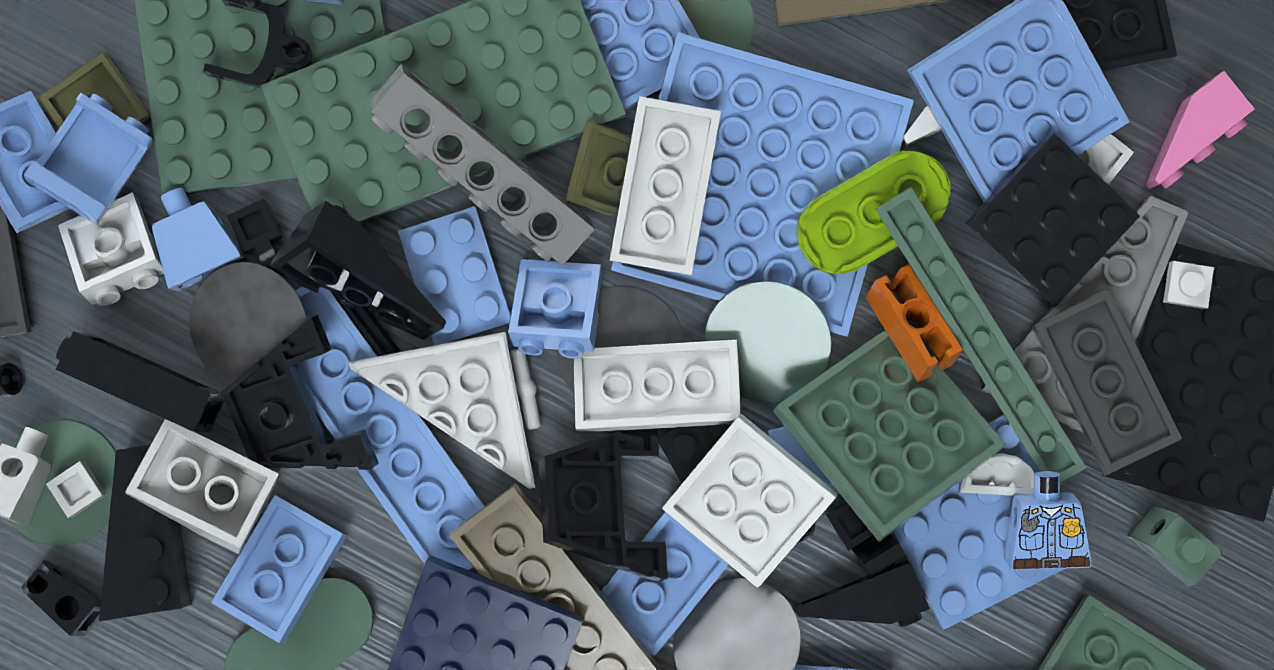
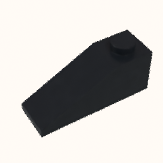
(882, 599)

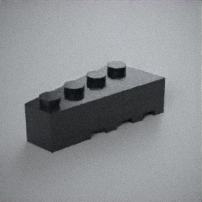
(143, 552)

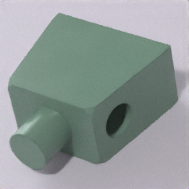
(1176, 545)

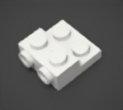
(113, 254)

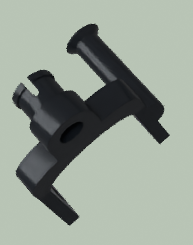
(276, 50)

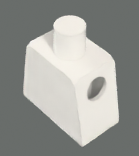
(22, 491)

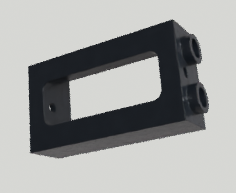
(139, 381)

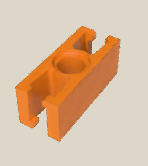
(918, 307)

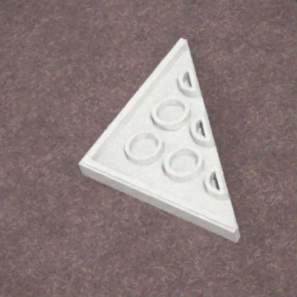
(463, 391)

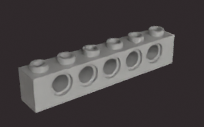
(408, 92)

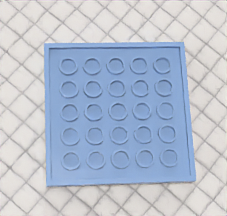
(776, 149)

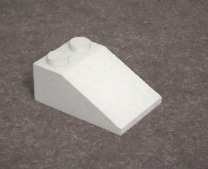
(202, 485)

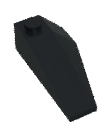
(342, 257)

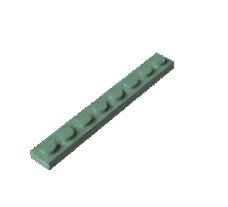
(979, 335)

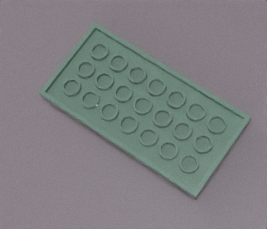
(510, 66)

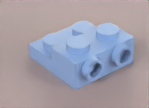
(556, 307)

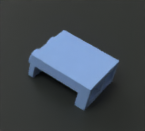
(90, 158)

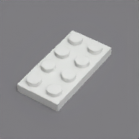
(665, 185)
(657, 386)

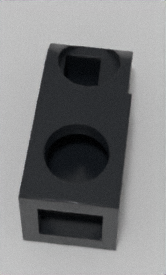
(62, 599)

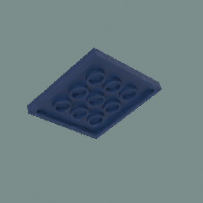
(481, 625)

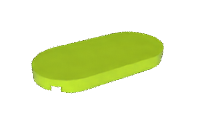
(842, 227)

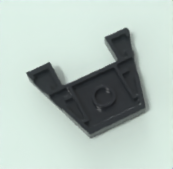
(277, 413)
(586, 502)

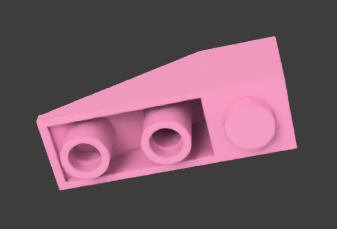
(1200, 120)

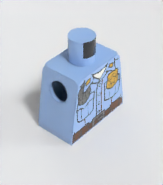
(1046, 528)

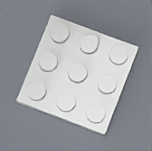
(749, 500)

